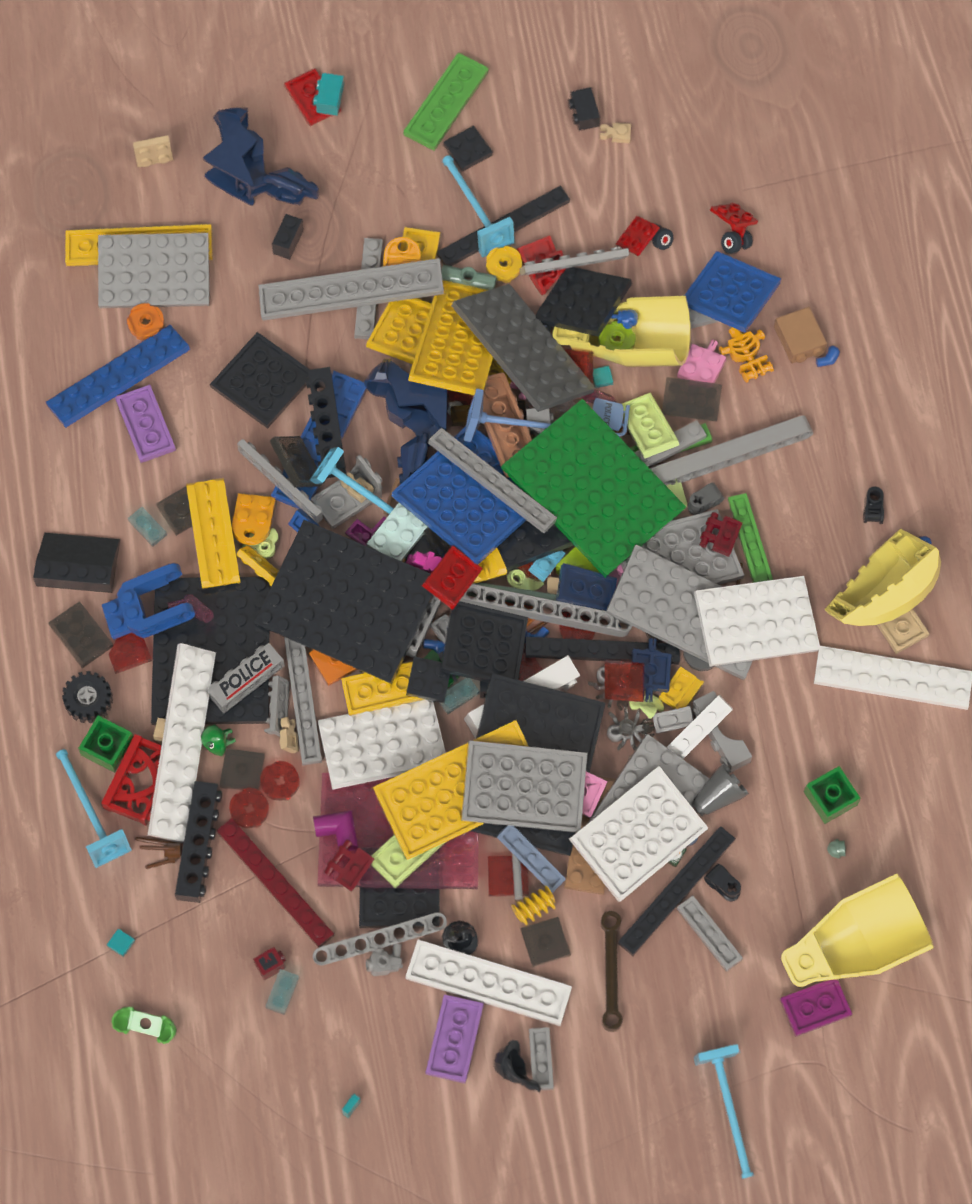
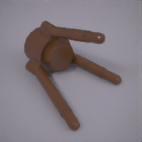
(170, 849)

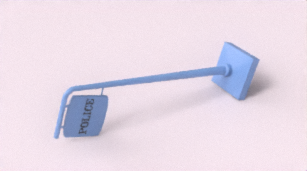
(609, 411)

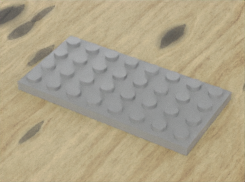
(661, 602)

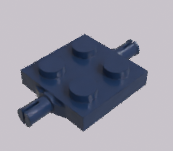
(656, 669)

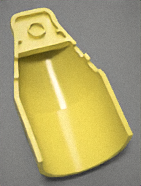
(660, 334)
(860, 936)

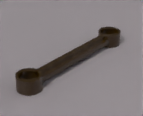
(611, 973)

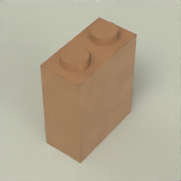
(800, 335)

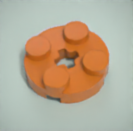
(136, 317)

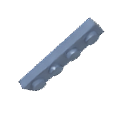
(531, 857)

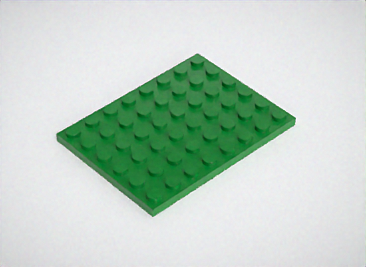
(594, 487)

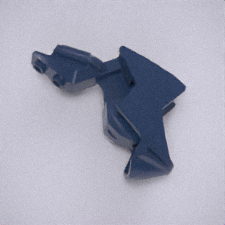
(240, 164)
(411, 406)

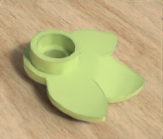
(269, 542)
(524, 583)
(648, 708)

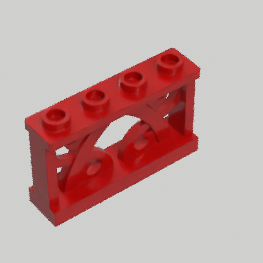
(115, 791)

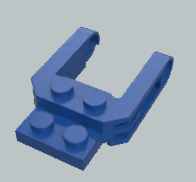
(127, 612)

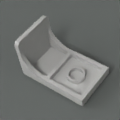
(338, 504)

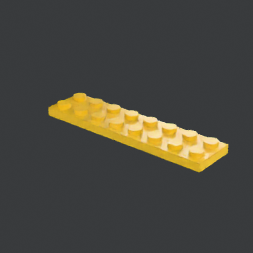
(82, 245)

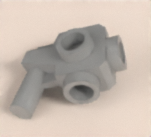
(382, 964)

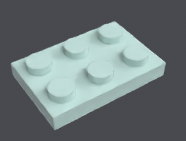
(398, 533)

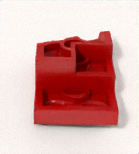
(537, 252)

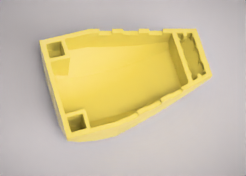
(890, 584)

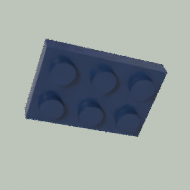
(585, 587)

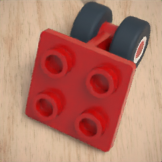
(739, 220)
(641, 232)

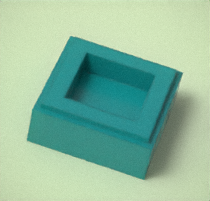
(602, 377)
(120, 942)
(351, 1105)

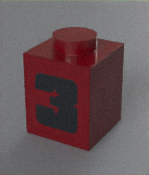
(269, 963)

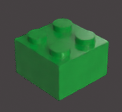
(105, 744)
(832, 794)

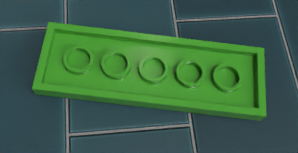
(445, 101)

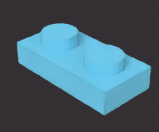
(543, 567)

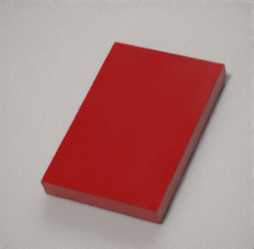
(302, 91)
(452, 577)

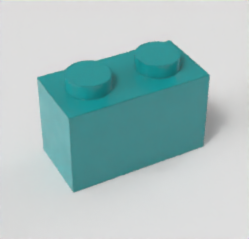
(329, 94)

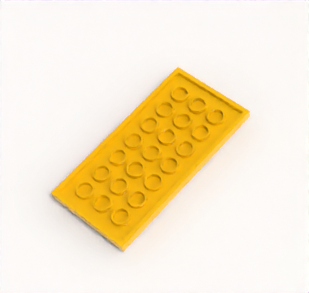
(401, 330)
(448, 349)
(428, 799)

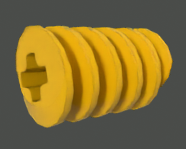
(534, 905)

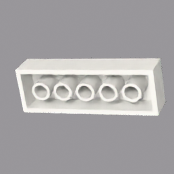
(557, 676)

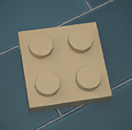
(153, 151)
(904, 631)

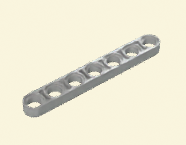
(369, 938)

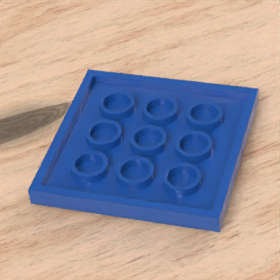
(731, 291)

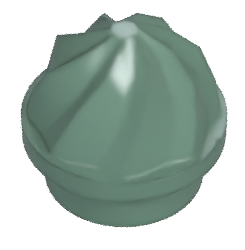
(837, 848)

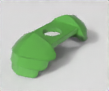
(129, 1019)

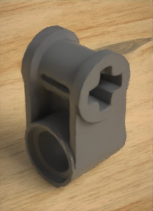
(707, 498)

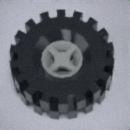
(79, 692)

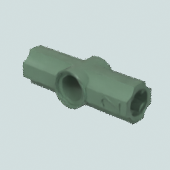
(478, 280)

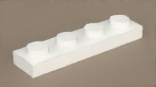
(700, 727)

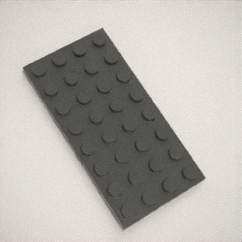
(523, 347)

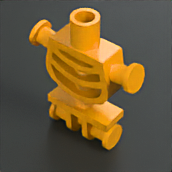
(741, 352)

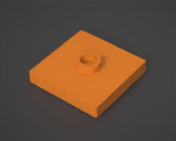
(330, 668)

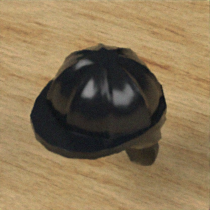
(460, 937)
(512, 1066)

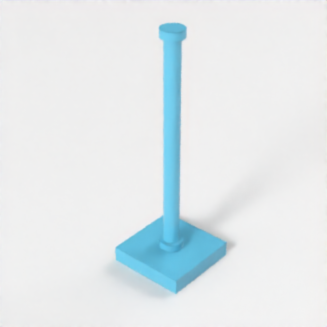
(492, 236)
(328, 467)
(108, 846)
(717, 1057)

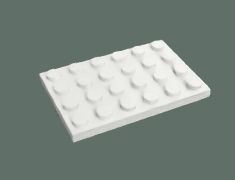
(756, 621)
(380, 742)
(638, 833)

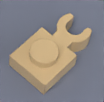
(619, 132)
(354, 493)
(288, 737)

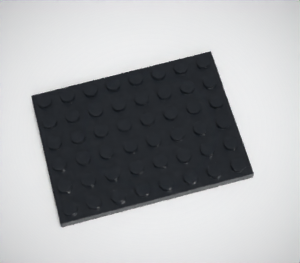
(346, 601)
(228, 634)
(547, 721)

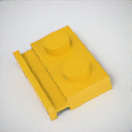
(682, 689)

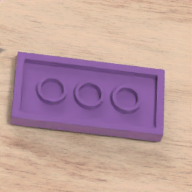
(145, 423)
(454, 1038)

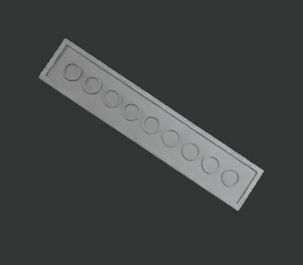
(351, 289)

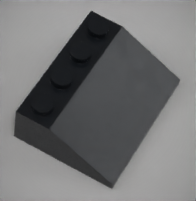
(76, 562)

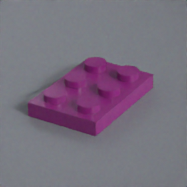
(815, 1007)

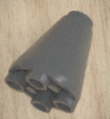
(719, 791)

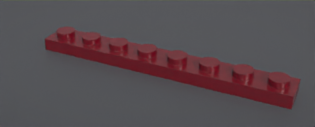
(275, 883)

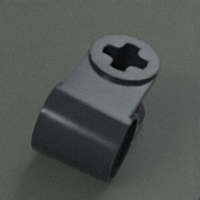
(874, 509)
(721, 880)

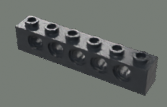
(323, 379)
(201, 792)

